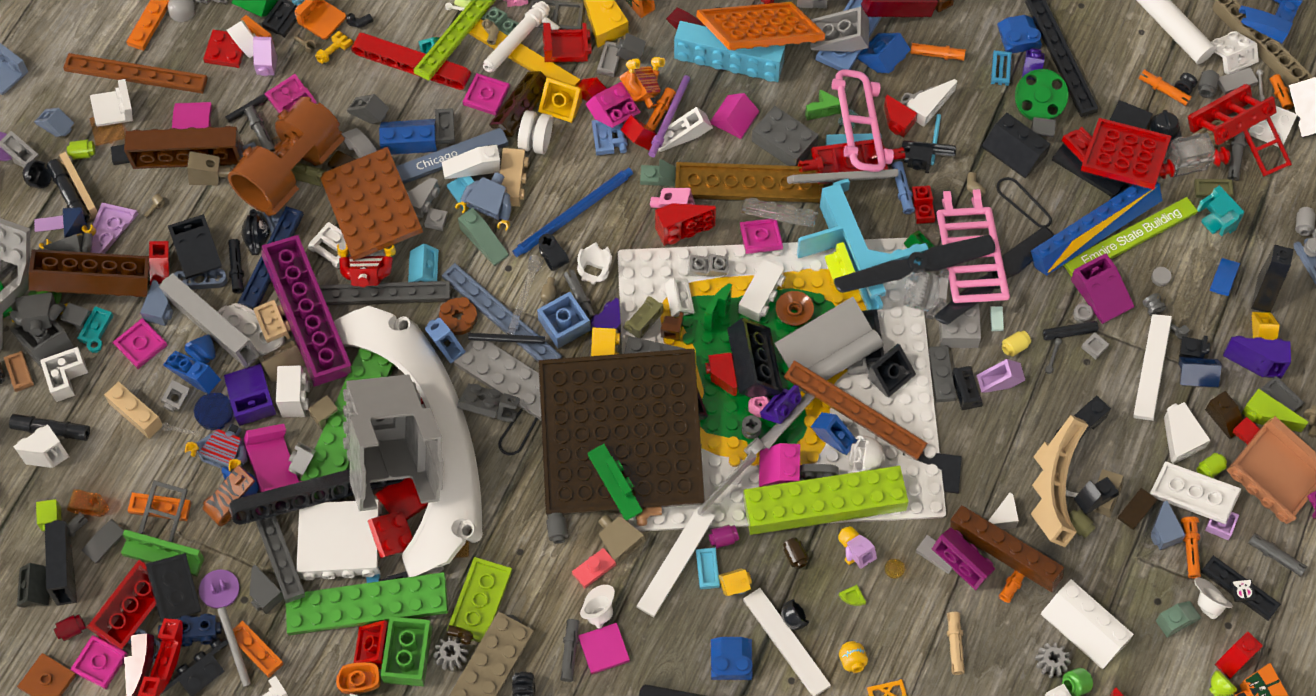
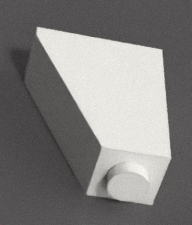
(1183, 433)

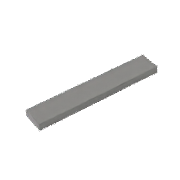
(837, 176)

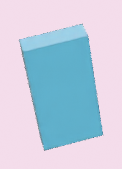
(707, 568)

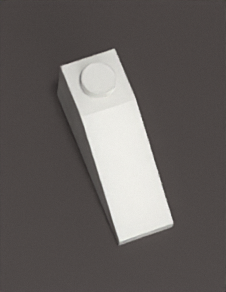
(930, 101)
(686, 128)
(472, 163)

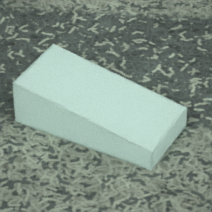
(996, 318)

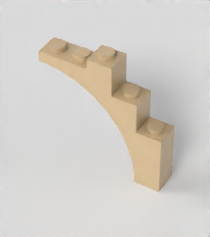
(1055, 459)

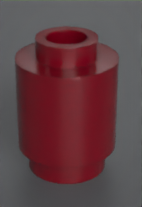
(69, 627)

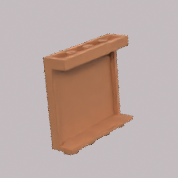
(1277, 469)

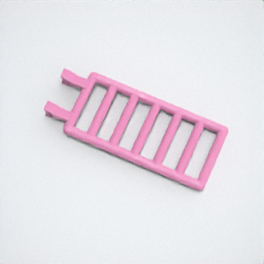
(998, 266)

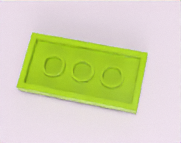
(480, 597)

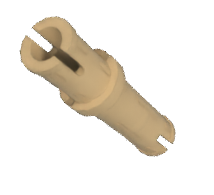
(955, 637)

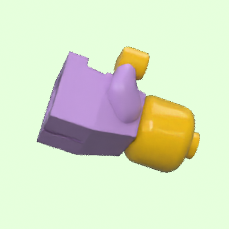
(857, 547)

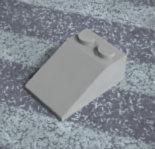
(843, 31)

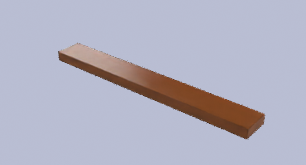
(135, 73)
(855, 410)

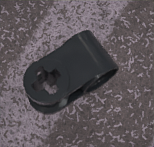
(552, 252)

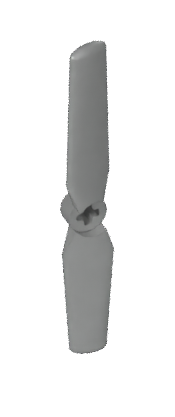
(755, 446)

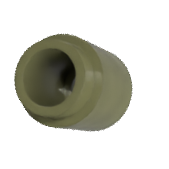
(1081, 523)

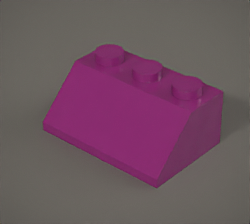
(963, 558)

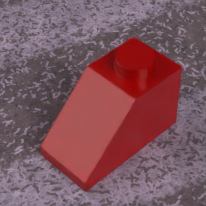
(898, 116)
(722, 372)
(1238, 655)

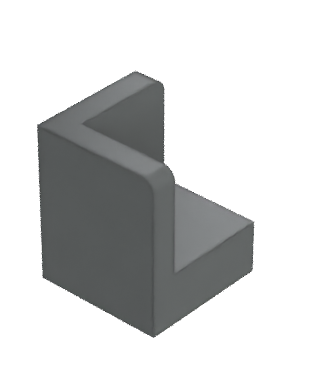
(1043, 126)
(75, 315)

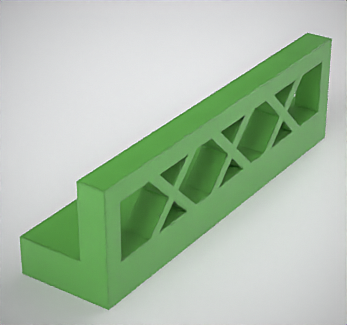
(153, 549)

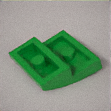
(718, 306)

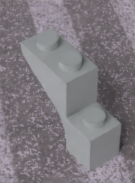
(423, 195)

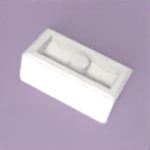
(679, 297)

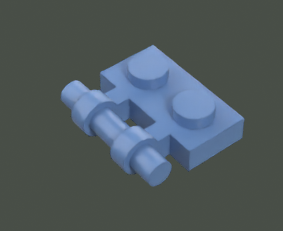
(603, 138)

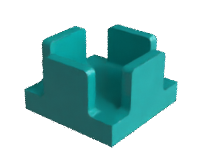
(1224, 212)

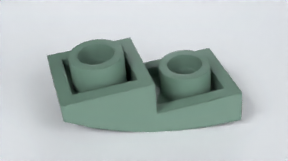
(501, 20)

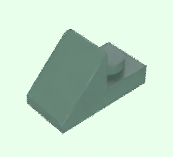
(658, 175)

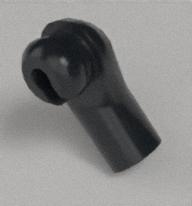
(358, 22)

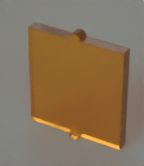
(107, 133)

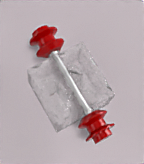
(1192, 155)

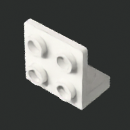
(1236, 51)
(112, 106)
(1282, 121)

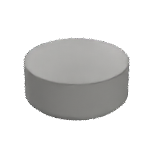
(1161, 276)
(1083, 313)

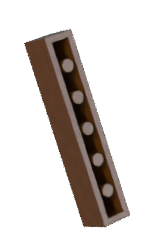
(1007, 549)

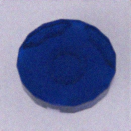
(213, 411)

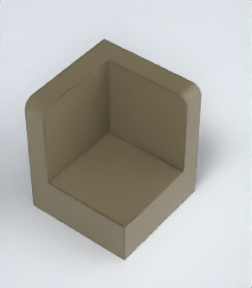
(322, 410)

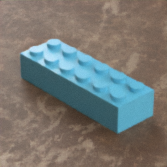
(701, 46)

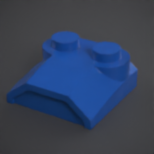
(1019, 34)
(731, 658)

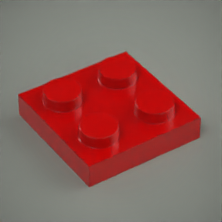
(223, 50)
(390, 533)

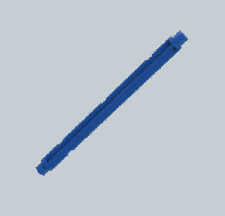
(573, 211)

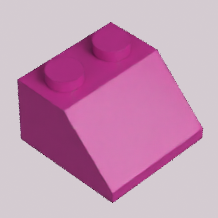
(779, 464)

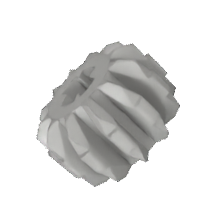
(1055, 654)
(446, 661)

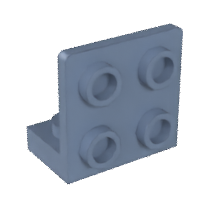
(11, 69)

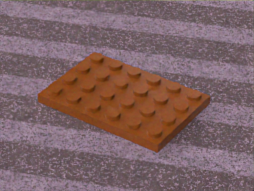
(370, 203)

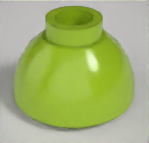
(1221, 685)

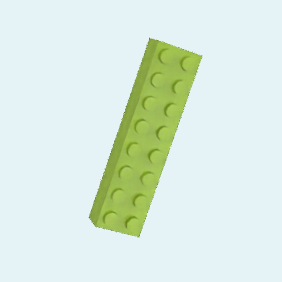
(825, 500)

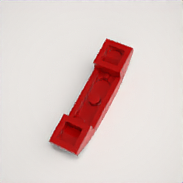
(166, 659)

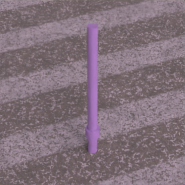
(658, 139)

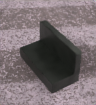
(32, 586)

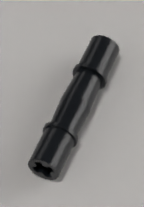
(65, 186)
(67, 430)

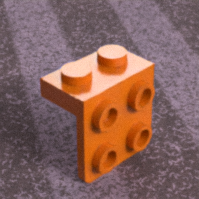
(319, 17)

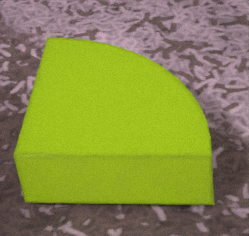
(852, 596)

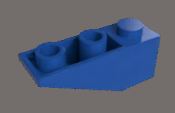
(192, 371)

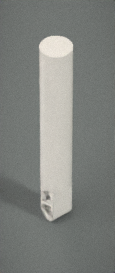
(1180, 29)

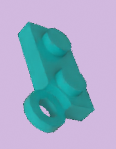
(95, 328)

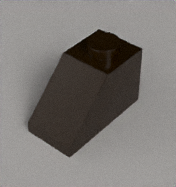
(1225, 413)

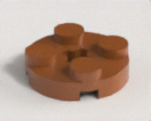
(461, 306)

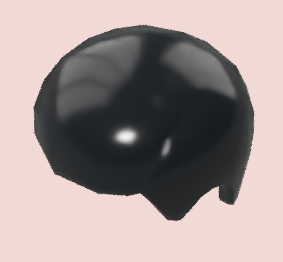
(36, 174)
(794, 615)

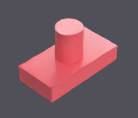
(594, 568)

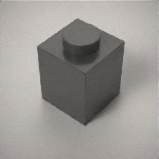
(630, 47)

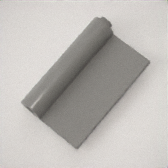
(831, 341)

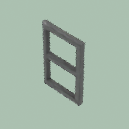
(566, 4)
(148, 507)

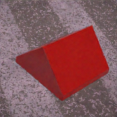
(371, 643)

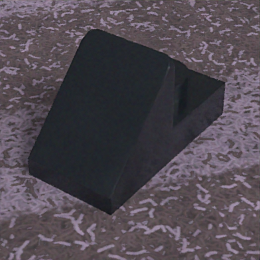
(1095, 495)

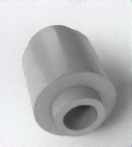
(1305, 221)

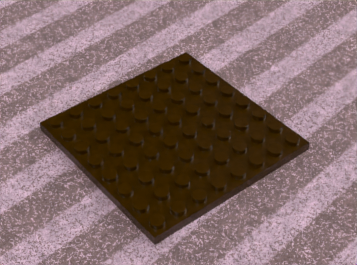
(641, 412)

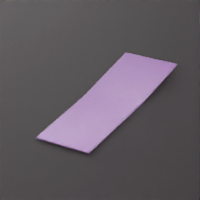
(49, 223)

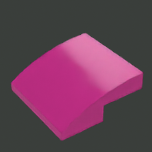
(288, 93)
(192, 115)

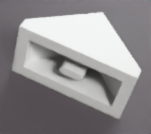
(1006, 514)

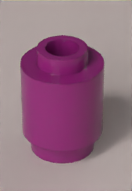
(723, 536)

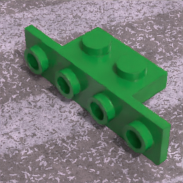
(615, 482)

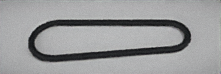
(1012, 179)
(526, 437)

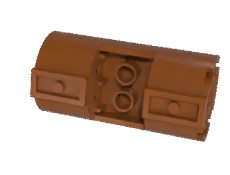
(266, 177)

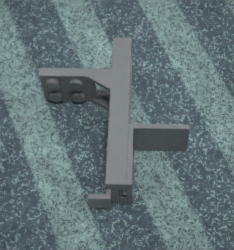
(13, 253)

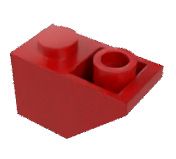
(158, 260)

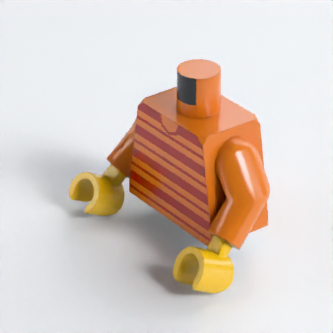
(642, 81)

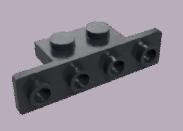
(200, 671)

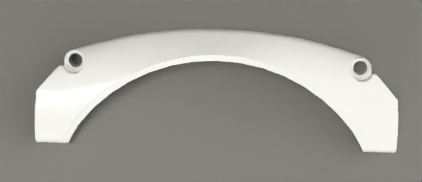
(459, 507)

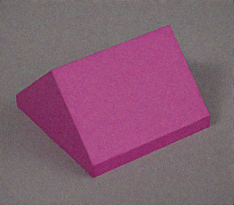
(735, 115)

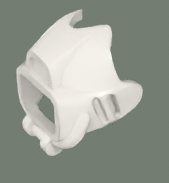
(597, 258)

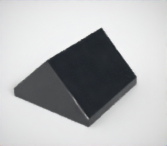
(891, 371)

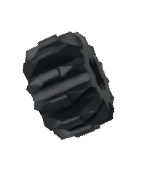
(523, 684)

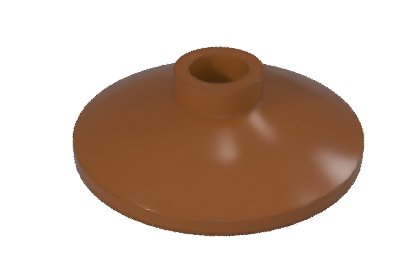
(794, 301)

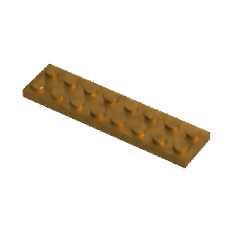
(745, 181)

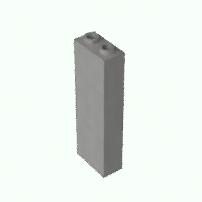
(209, 320)

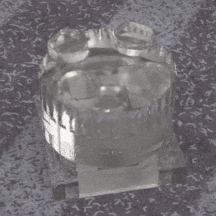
(927, 292)

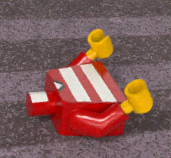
(366, 270)

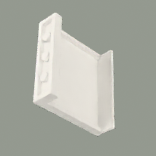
(336, 541)

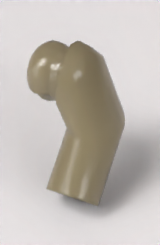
(973, 185)

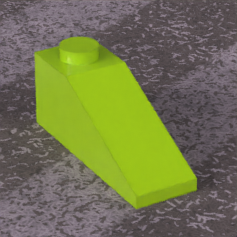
(1264, 407)

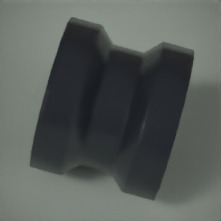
(1186, 83)

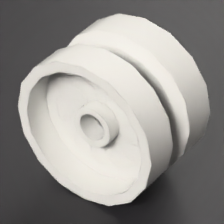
(535, 132)

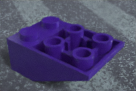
(1260, 355)
(249, 394)

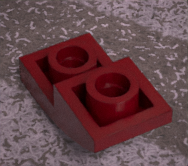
(681, 15)

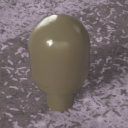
(548, 291)

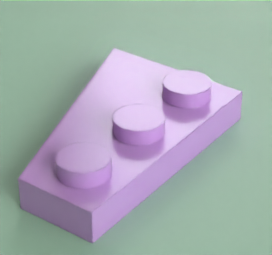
(109, 225)

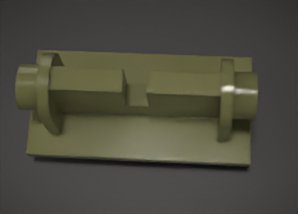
(308, 174)

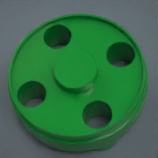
(1041, 94)

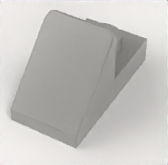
(17, 149)

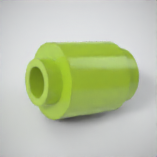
(81, 149)
(1212, 465)

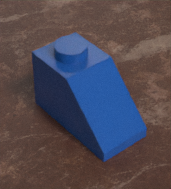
(834, 432)

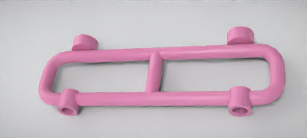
(871, 90)

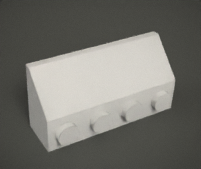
(1087, 624)

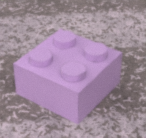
(1220, 529)

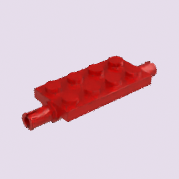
(831, 158)

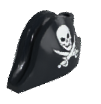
(254, 232)

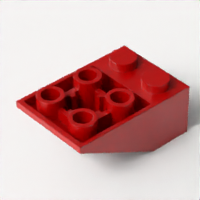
(682, 221)

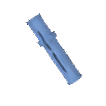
(904, 194)

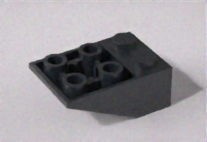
(194, 246)

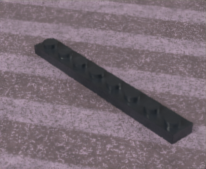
(1062, 57)

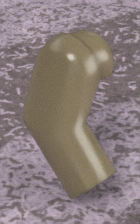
(492, 30)

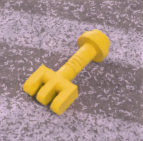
(338, 41)

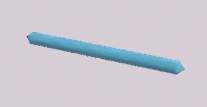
(935, 137)

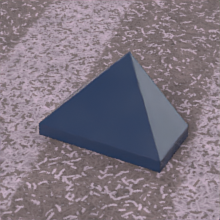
(73, 221)

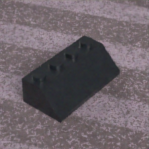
(754, 359)

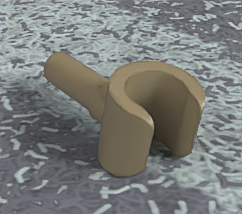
(306, 43)
(158, 203)

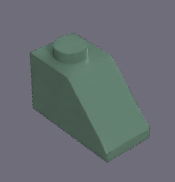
(1177, 618)

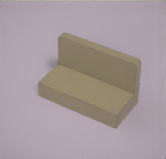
(283, 356)

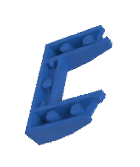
(1271, 25)

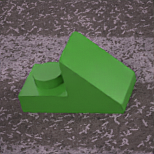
(827, 106)

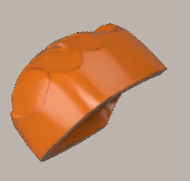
(358, 678)

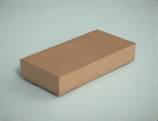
(18, 371)

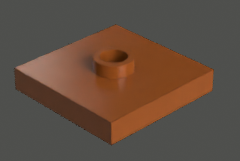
(46, 678)

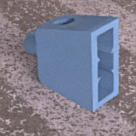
(439, 333)

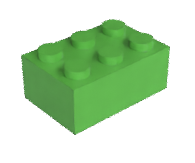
(406, 651)

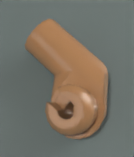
(647, 512)

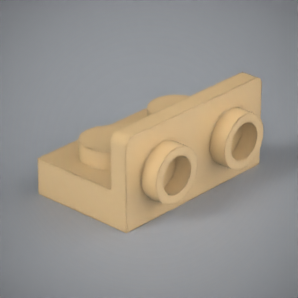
(271, 321)

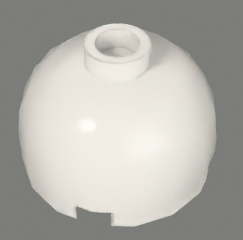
(866, 454)

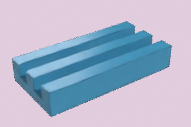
(1000, 80)

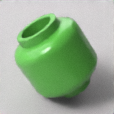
(1078, 681)

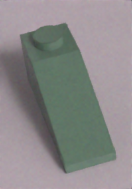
(482, 236)

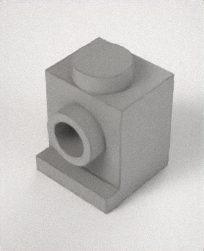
(175, 389)
(301, 458)

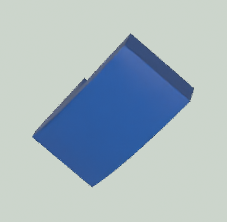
(1225, 277)

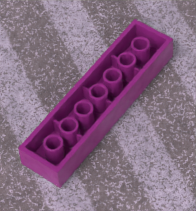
(306, 310)

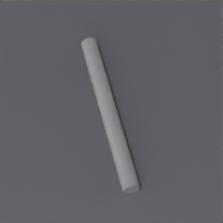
(234, 647)

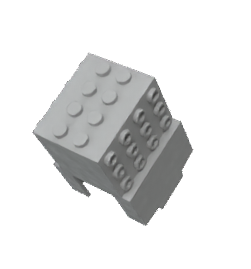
(390, 438)

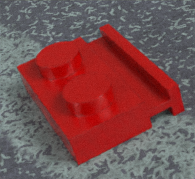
(1078, 142)

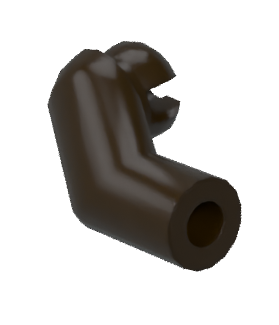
(465, 635)

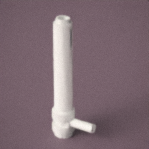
(532, 19)

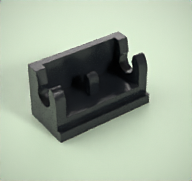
(966, 388)

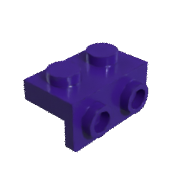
(781, 405)

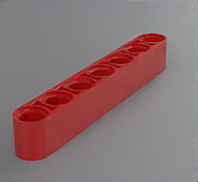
(407, 59)

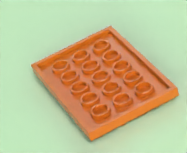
(760, 25)

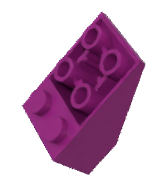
(1102, 288)

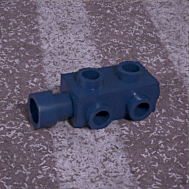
(195, 632)

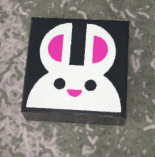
(1242, 590)

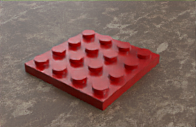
(1126, 153)

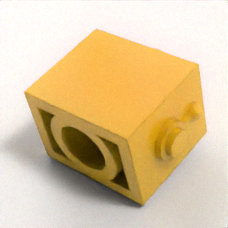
(735, 582)

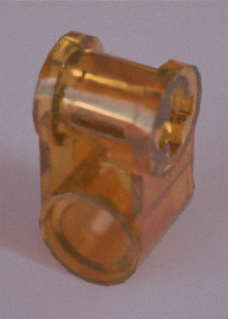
(87, 503)

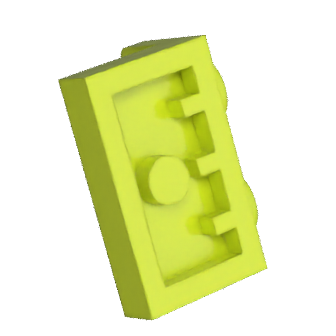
(839, 262)

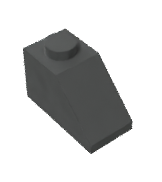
(368, 108)
(263, 591)

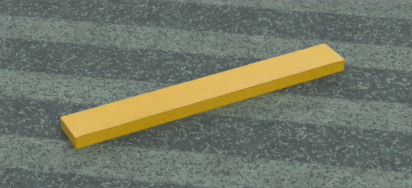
(526, 57)

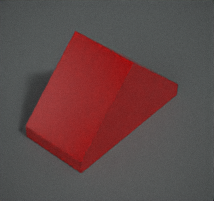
(590, 87)
(638, 132)

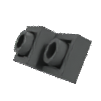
(103, 541)

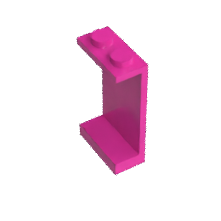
(269, 457)

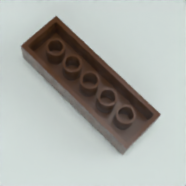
(172, 146)
(88, 273)

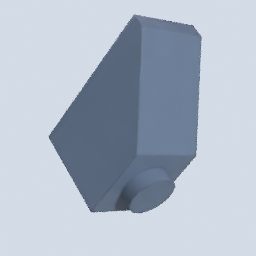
(55, 122)
(156, 306)
(1166, 528)

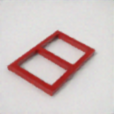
(1255, 150)

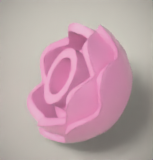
(753, 405)

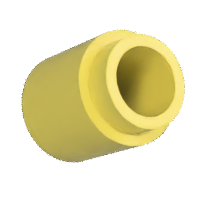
(1016, 343)

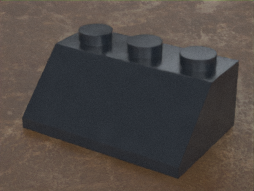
(1016, 145)

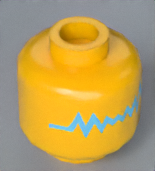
(853, 657)

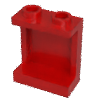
(566, 44)

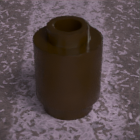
(795, 553)

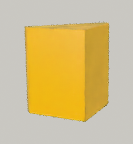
(560, 99)

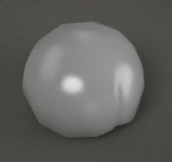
(181, 10)

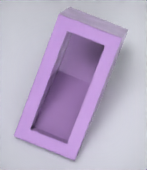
(264, 56)
(1001, 376)

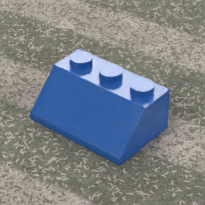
(408, 136)

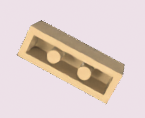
(512, 168)
(133, 410)

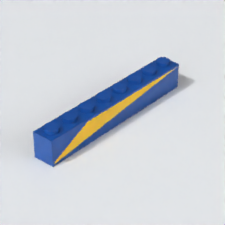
(1094, 227)

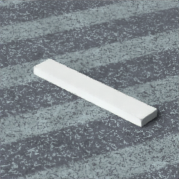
(1152, 367)
(675, 562)
(786, 642)

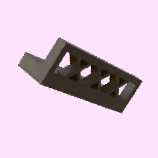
(523, 98)

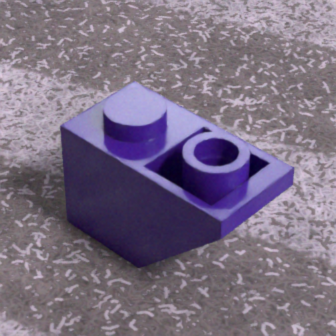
(1033, 60)
(608, 317)

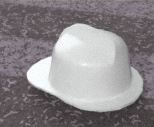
(1211, 599)
(598, 605)

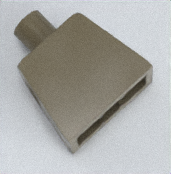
(205, 169)
(620, 537)

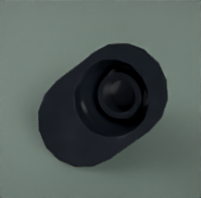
(1166, 124)

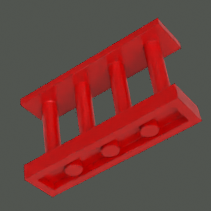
(1228, 104)

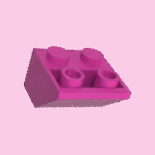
(612, 105)

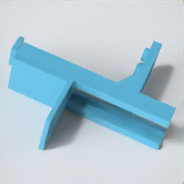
(845, 229)

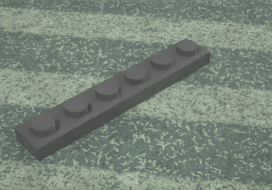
(280, 559)

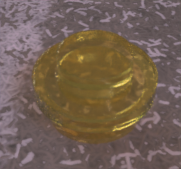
(894, 568)

